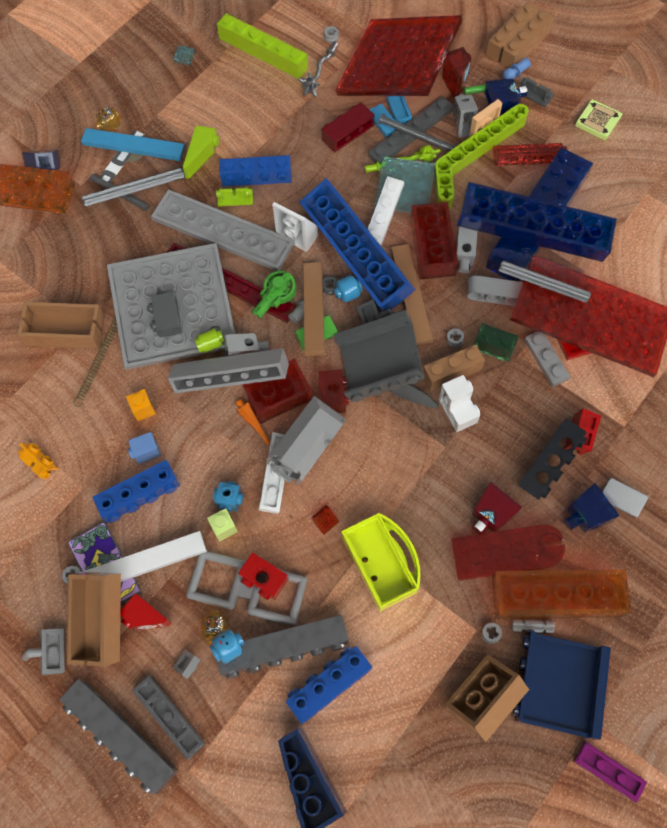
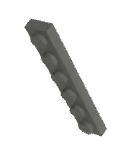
(421, 122)

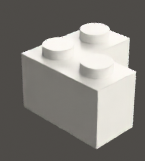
(457, 403)

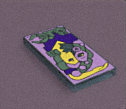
(98, 548)

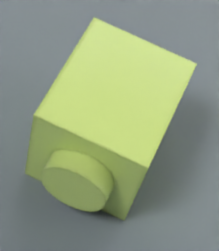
(222, 525)

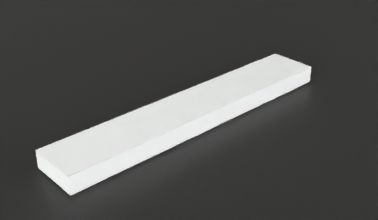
(155, 557)

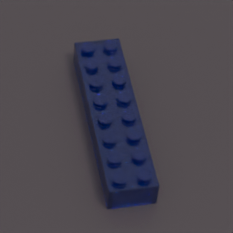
(557, 185)
(536, 222)

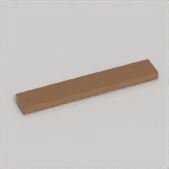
(414, 302)
(313, 309)

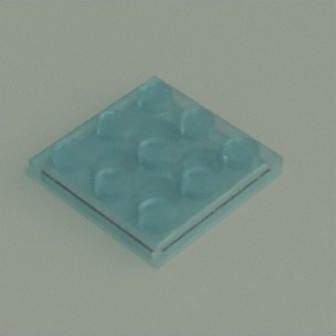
(416, 177)

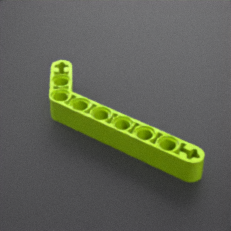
(474, 148)

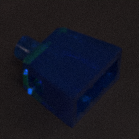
(590, 511)

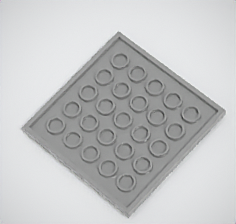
(201, 297)

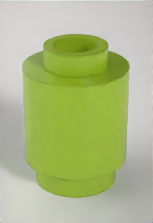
(209, 340)

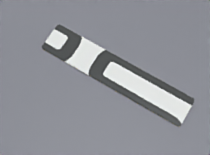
(117, 162)

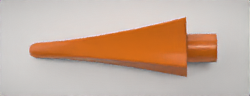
(247, 414)

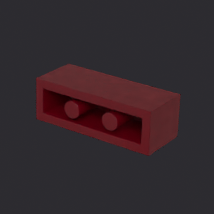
(347, 127)

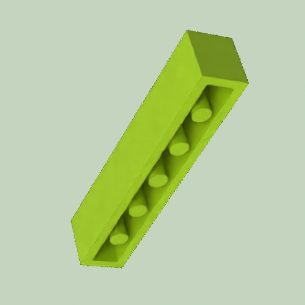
(262, 46)

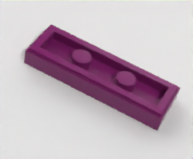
(610, 772)

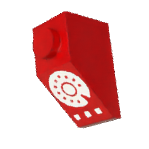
(141, 615)

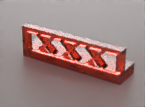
(525, 154)

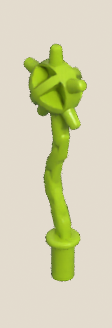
(426, 153)

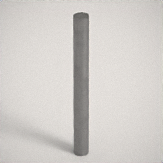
(129, 198)

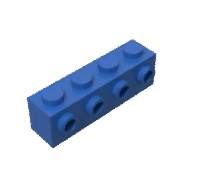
(255, 170)
(136, 491)
(328, 685)

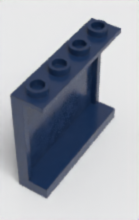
(564, 685)

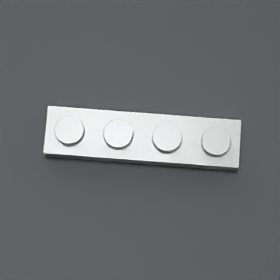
(385, 208)
(272, 484)

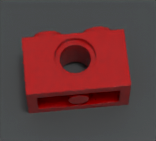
(253, 568)

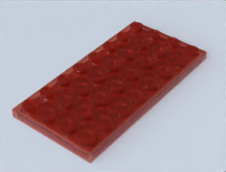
(609, 325)

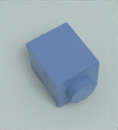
(144, 448)

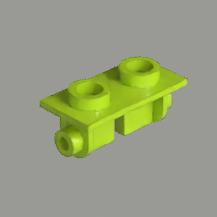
(236, 197)

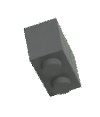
(166, 314)

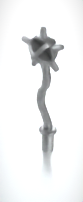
(309, 83)

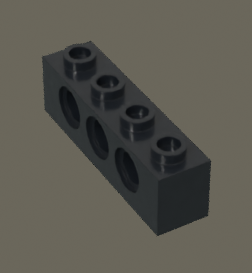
(566, 430)

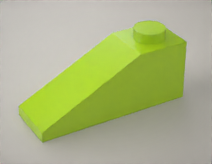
(200, 149)

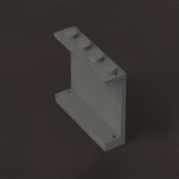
(380, 356)

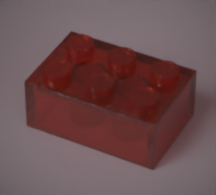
(278, 396)

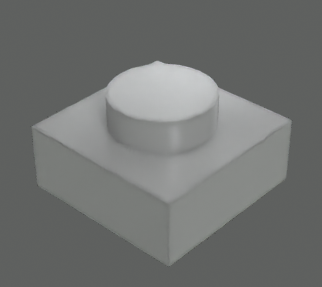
(186, 664)

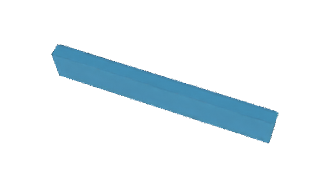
(133, 144)

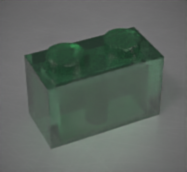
(496, 342)

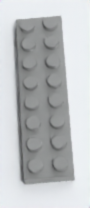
(226, 230)

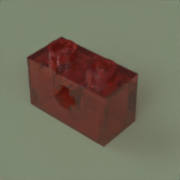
(330, 381)

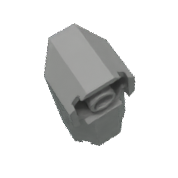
(305, 441)

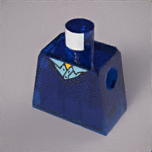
(506, 92)

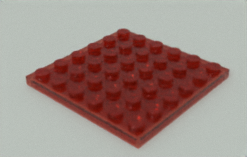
(399, 56)

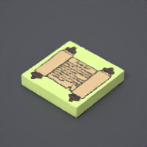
(598, 120)

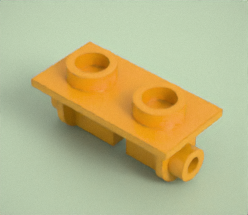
(31, 454)

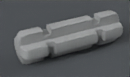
(533, 624)

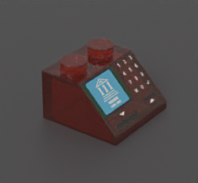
(456, 70)

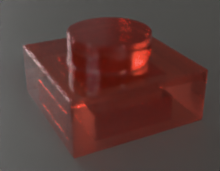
(325, 519)

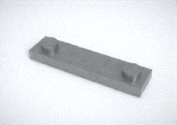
(169, 717)

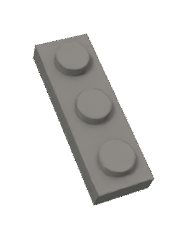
(547, 358)

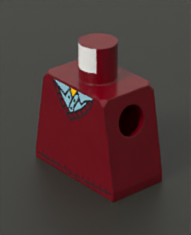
(494, 510)

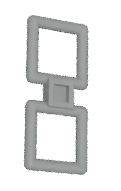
(242, 591)

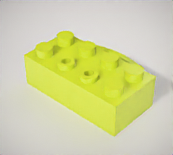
(385, 560)

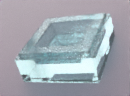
(184, 55)

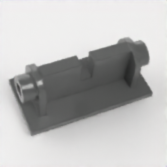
(537, 93)

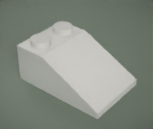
(294, 227)

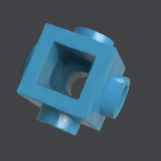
(230, 502)

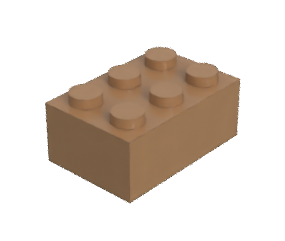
(487, 697)

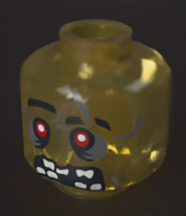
(108, 119)
(212, 625)

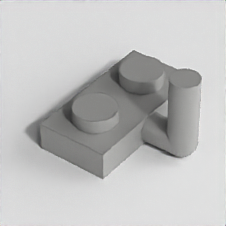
(50, 652)

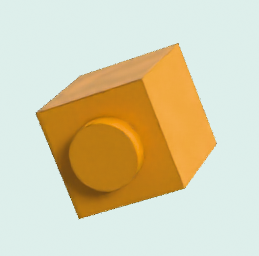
(141, 405)

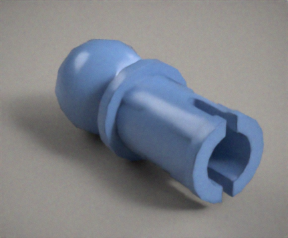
(516, 69)

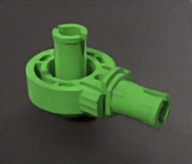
(275, 292)

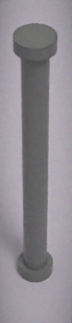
(413, 132)

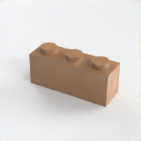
(448, 368)

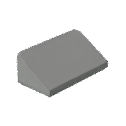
(624, 497)

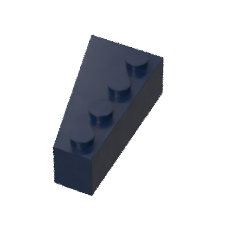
(311, 788)

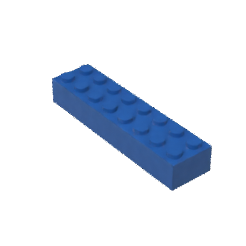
(357, 246)

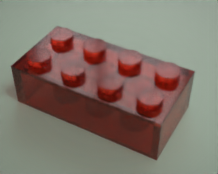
(434, 240)

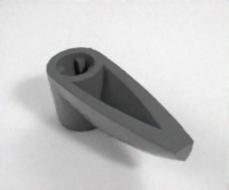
(414, 394)

